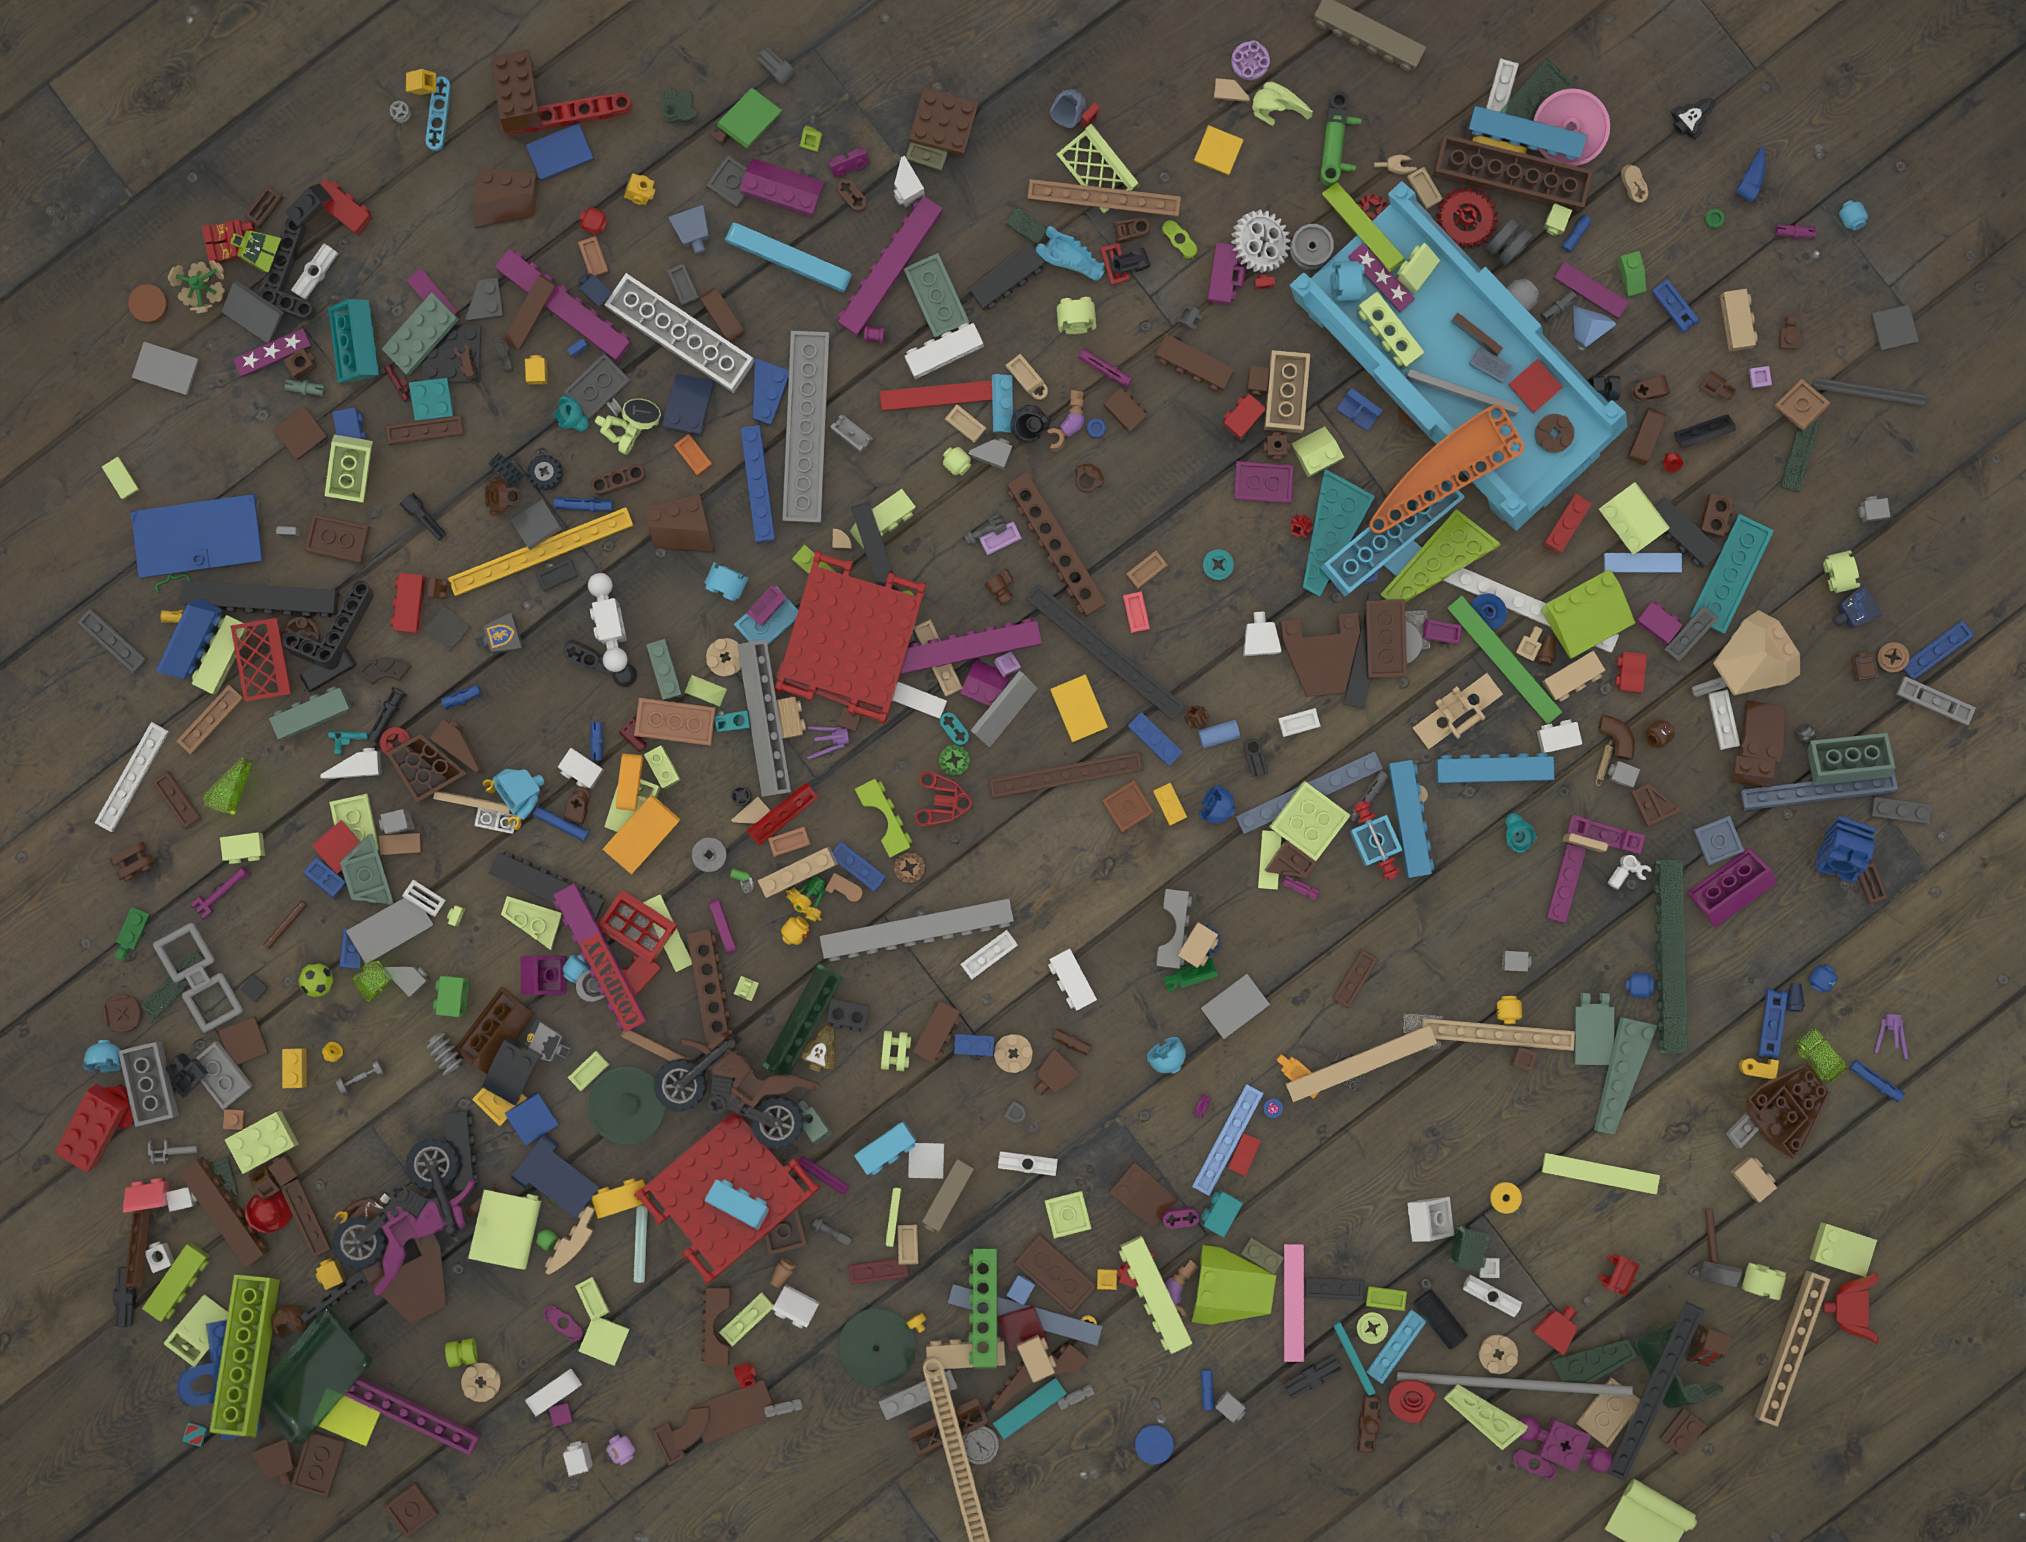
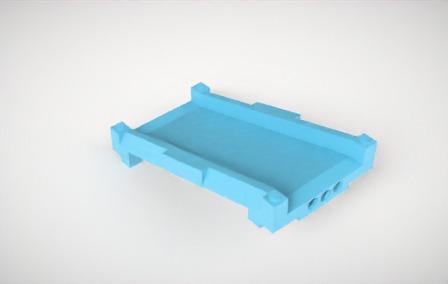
(1454, 287)

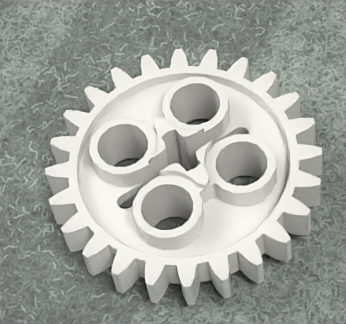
(1260, 241)

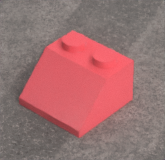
(146, 1196)

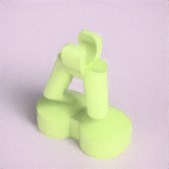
(627, 440)

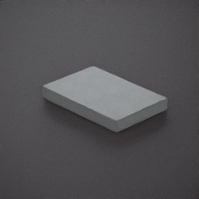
(165, 368)
(1235, 1006)
(225, 1078)

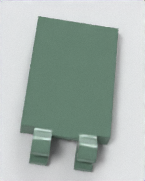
(1593, 1031)

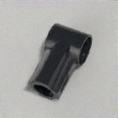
(1134, 260)
(1255, 760)

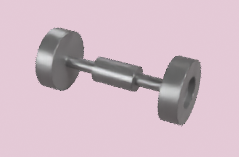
(343, 1085)

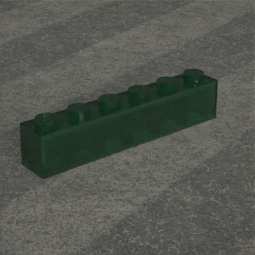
(803, 1021)

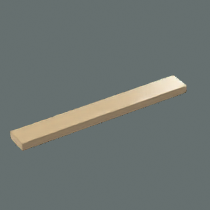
(1501, 1034)
(1361, 1063)

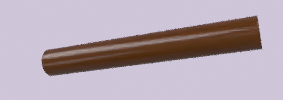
(285, 924)
(1711, 1235)

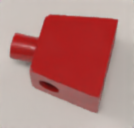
(1557, 1329)

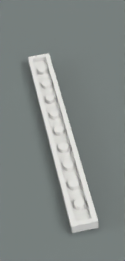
(1513, 599)

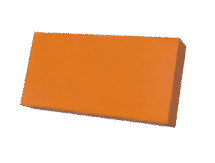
(693, 454)

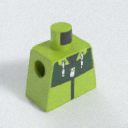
(256, 249)

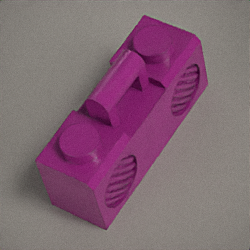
(1221, 282)

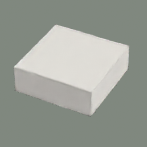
(1491, 1268)

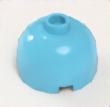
(102, 1057)
(1167, 1057)

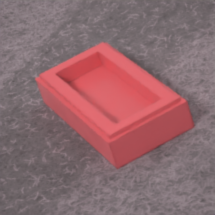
(1136, 612)

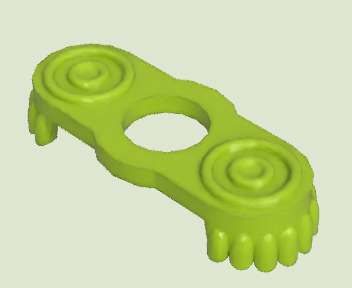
(1188, 248)

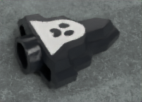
(1692, 117)

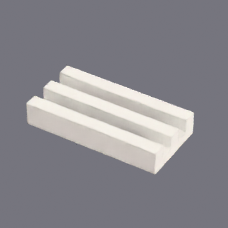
(437, 907)

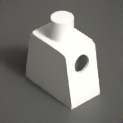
(1261, 637)

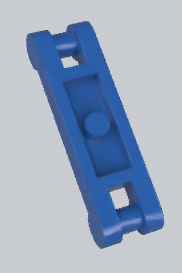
(1772, 1024)

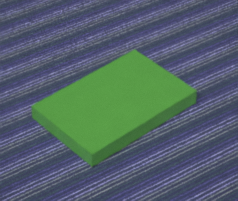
(749, 118)

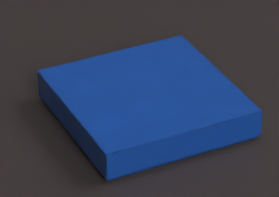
(531, 1118)

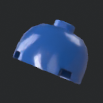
(1218, 805)

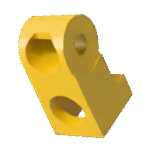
(1753, 1068)

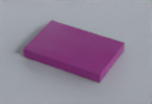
(1263, 482)

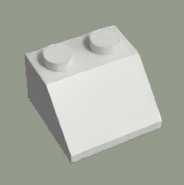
(907, 185)
(1430, 1219)

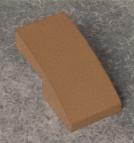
(399, 844)

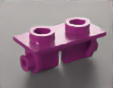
(842, 166)

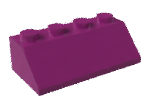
(781, 188)
(1732, 887)

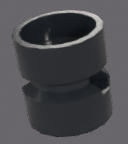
(1599, 383)

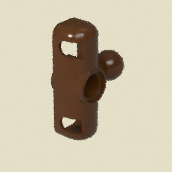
(1368, 1423)

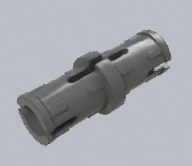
(1559, 306)

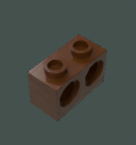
(1711, 514)

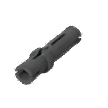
(1371, 793)

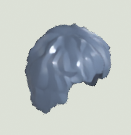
(1068, 108)

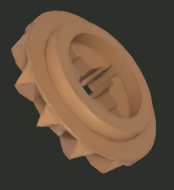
(1888, 650)
(906, 876)

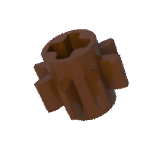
(1197, 717)

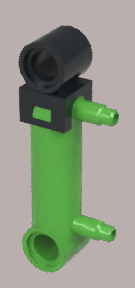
(1334, 138)

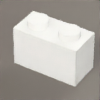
(1559, 737)
(580, 768)
(577, 1458)

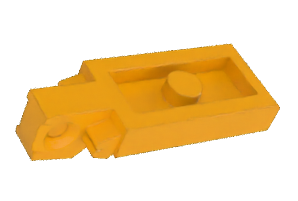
(1293, 1069)

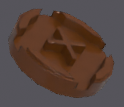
(122, 1013)

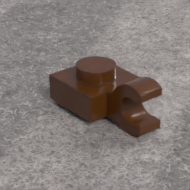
(1789, 337)
(467, 367)
(1716, 385)

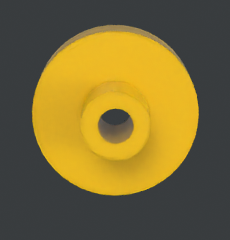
(332, 1051)
(916, 1322)

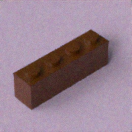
(1194, 363)

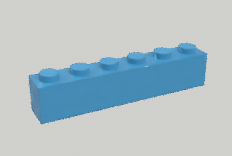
(1527, 131)
(1494, 769)
(1409, 818)

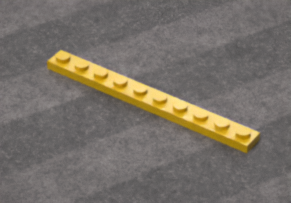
(544, 551)

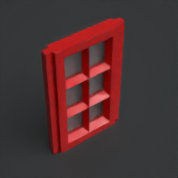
(637, 926)

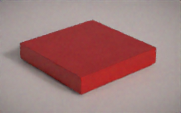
(1535, 386)
(336, 845)

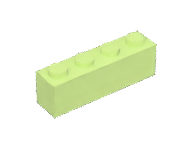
(219, 657)

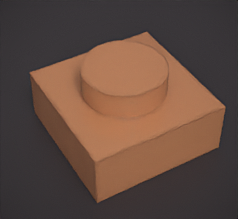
(234, 1119)

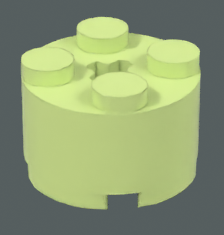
(1076, 315)
(1842, 572)
(1764, 1281)

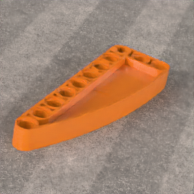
(1457, 452)

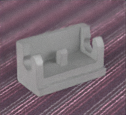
(851, 433)

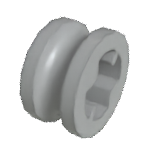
(615, 407)

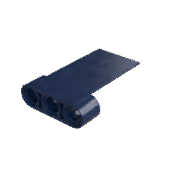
(555, 1177)

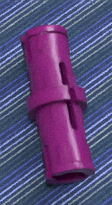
(1795, 231)

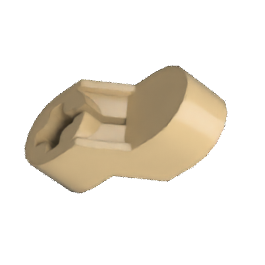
(1634, 183)

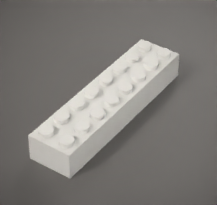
(679, 333)

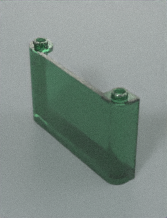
(313, 1377)

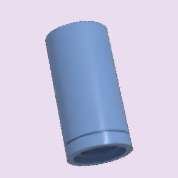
(1219, 733)

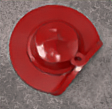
(1411, 1400)

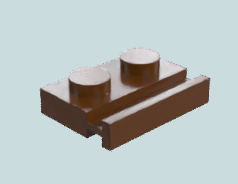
(1682, 1431)

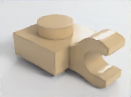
(1529, 646)

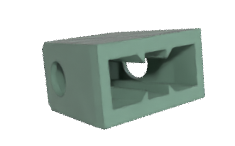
(818, 1129)

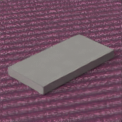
(1004, 709)
(388, 929)

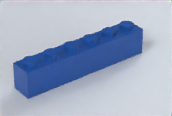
(758, 484)

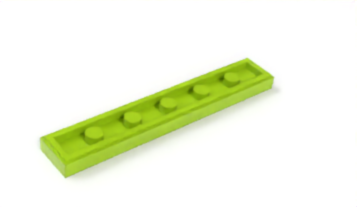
(1363, 227)

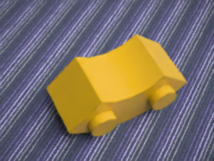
(617, 1199)

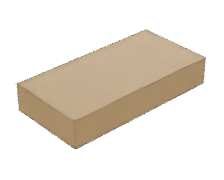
(1424, 188)
(1024, 374)
(965, 423)
(907, 1244)

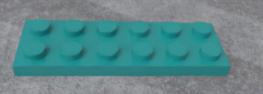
(1733, 570)

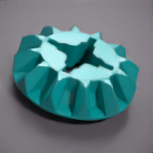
(1218, 574)

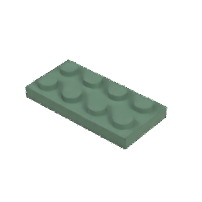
(936, 295)
(420, 334)

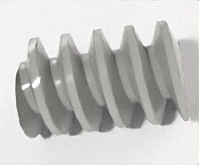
(444, 1053)

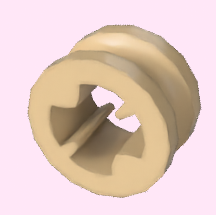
(1044, 392)

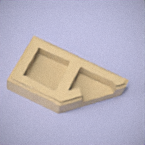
(1229, 90)
(752, 812)

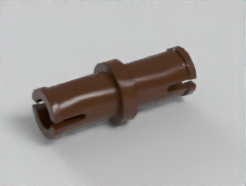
(1071, 1042)

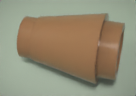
(782, 1272)

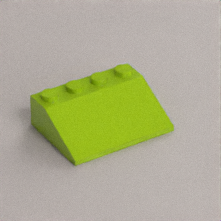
(1589, 614)

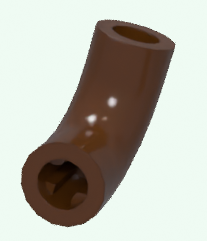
(1620, 733)

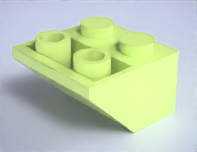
(1421, 265)

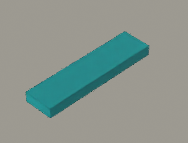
(1353, 1358)
(1029, 1408)

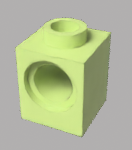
(1557, 220)

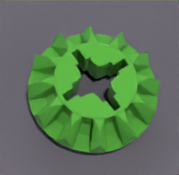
(949, 768)

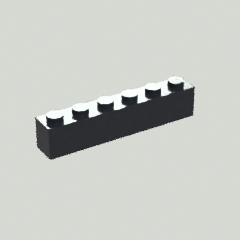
(539, 881)

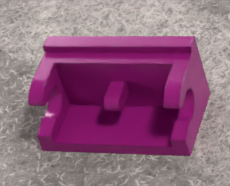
(766, 605)

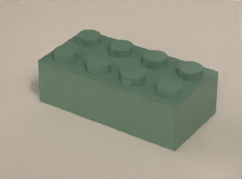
(1850, 759)

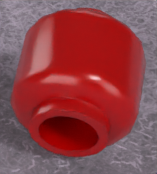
(592, 220)

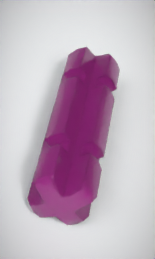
(1300, 887)

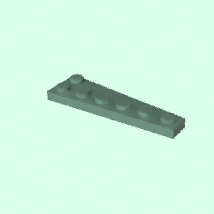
(1625, 1064)

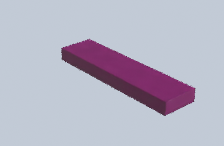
(1591, 290)

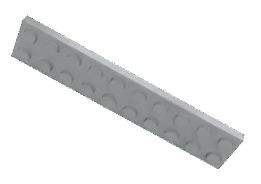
(806, 426)

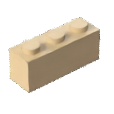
(1738, 320)
(1574, 676)

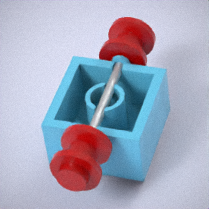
(1376, 840)

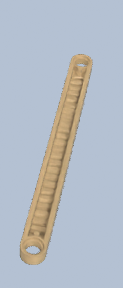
(955, 1452)

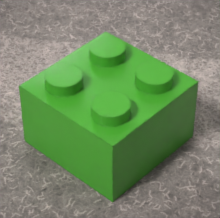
(451, 996)

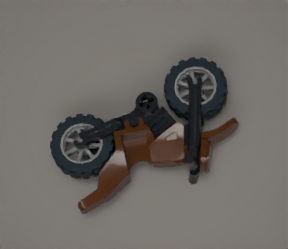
(735, 1094)

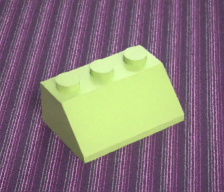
(1634, 518)

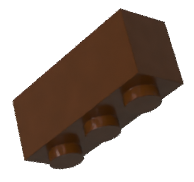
(937, 1032)

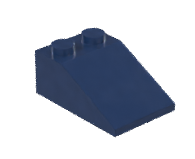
(688, 405)

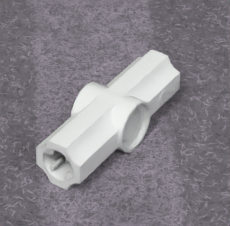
(322, 261)
(1014, 1161)
(1481, 1289)

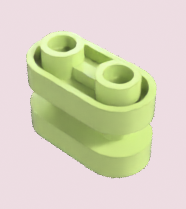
(901, 1060)

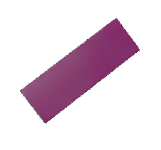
(424, 286)

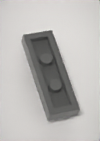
(1691, 633)
(1901, 810)

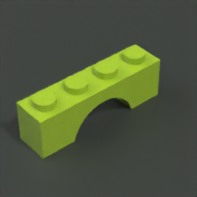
(872, 796)

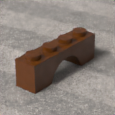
(716, 1351)

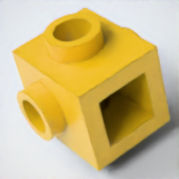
(639, 189)

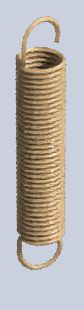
(1604, 762)

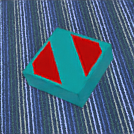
(195, 1434)

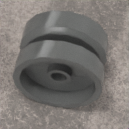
(1509, 241)

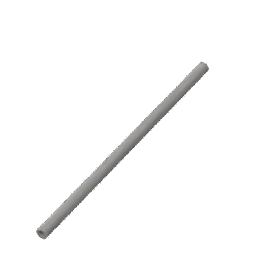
(1517, 1384)

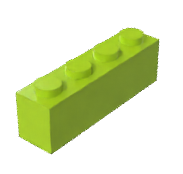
(176, 1282)

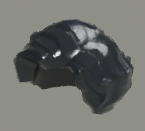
(1029, 423)

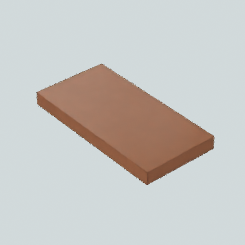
(674, 721)

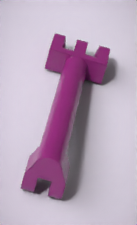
(241, 873)

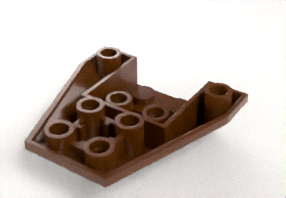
(1788, 1108)

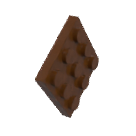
(943, 122)

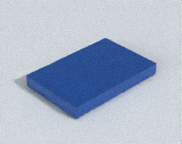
(559, 152)

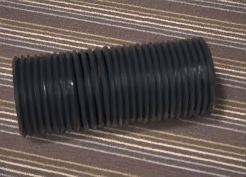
(1437, 1315)

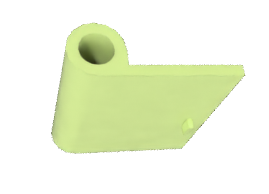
(505, 1229)
(1648, 1516)

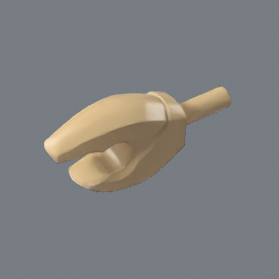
(1393, 165)

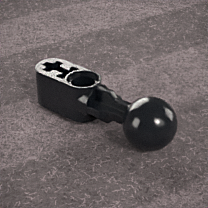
(622, 678)

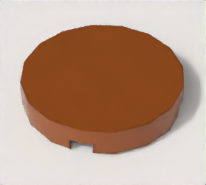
(147, 303)

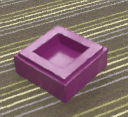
(560, 1414)

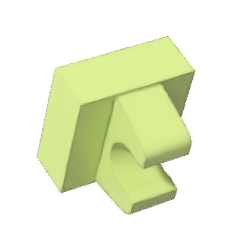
(746, 988)

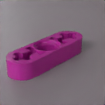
(723, 926)

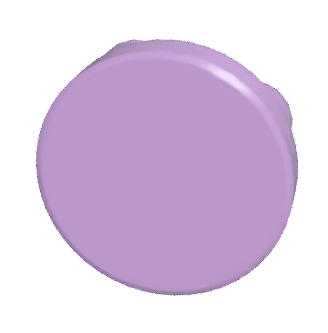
(1250, 60)

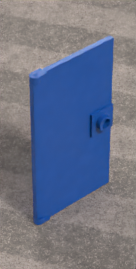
(196, 536)

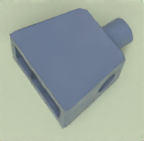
(692, 228)

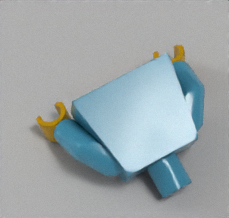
(517, 790)

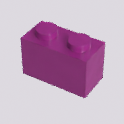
(1659, 622)

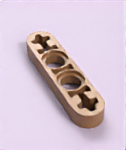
(652, 1045)

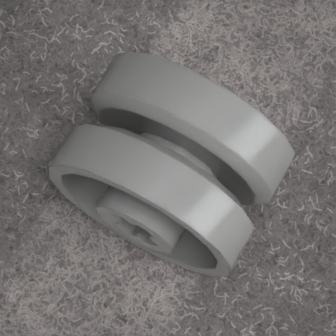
(1300, 248)

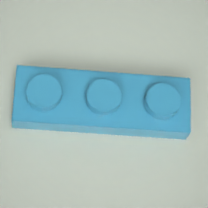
(1002, 403)

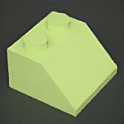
(1317, 451)

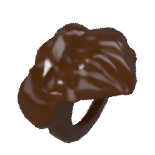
(1092, 471)

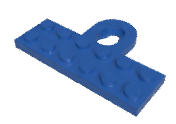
(216, 1335)

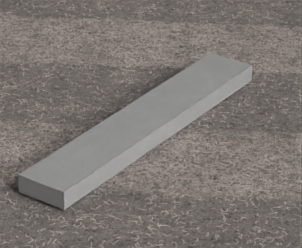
(1460, 391)

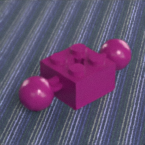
(1571, 1455)

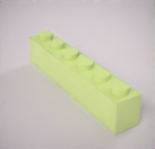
(1156, 1295)

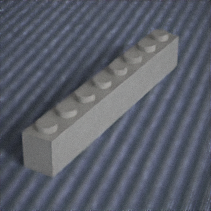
(764, 718)

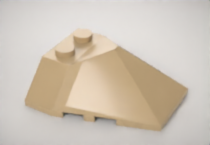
(1758, 656)

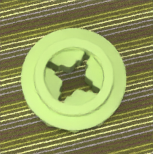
(1369, 1336)

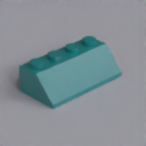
(353, 340)

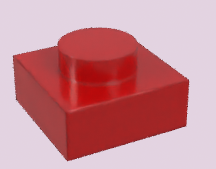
(1264, 282)

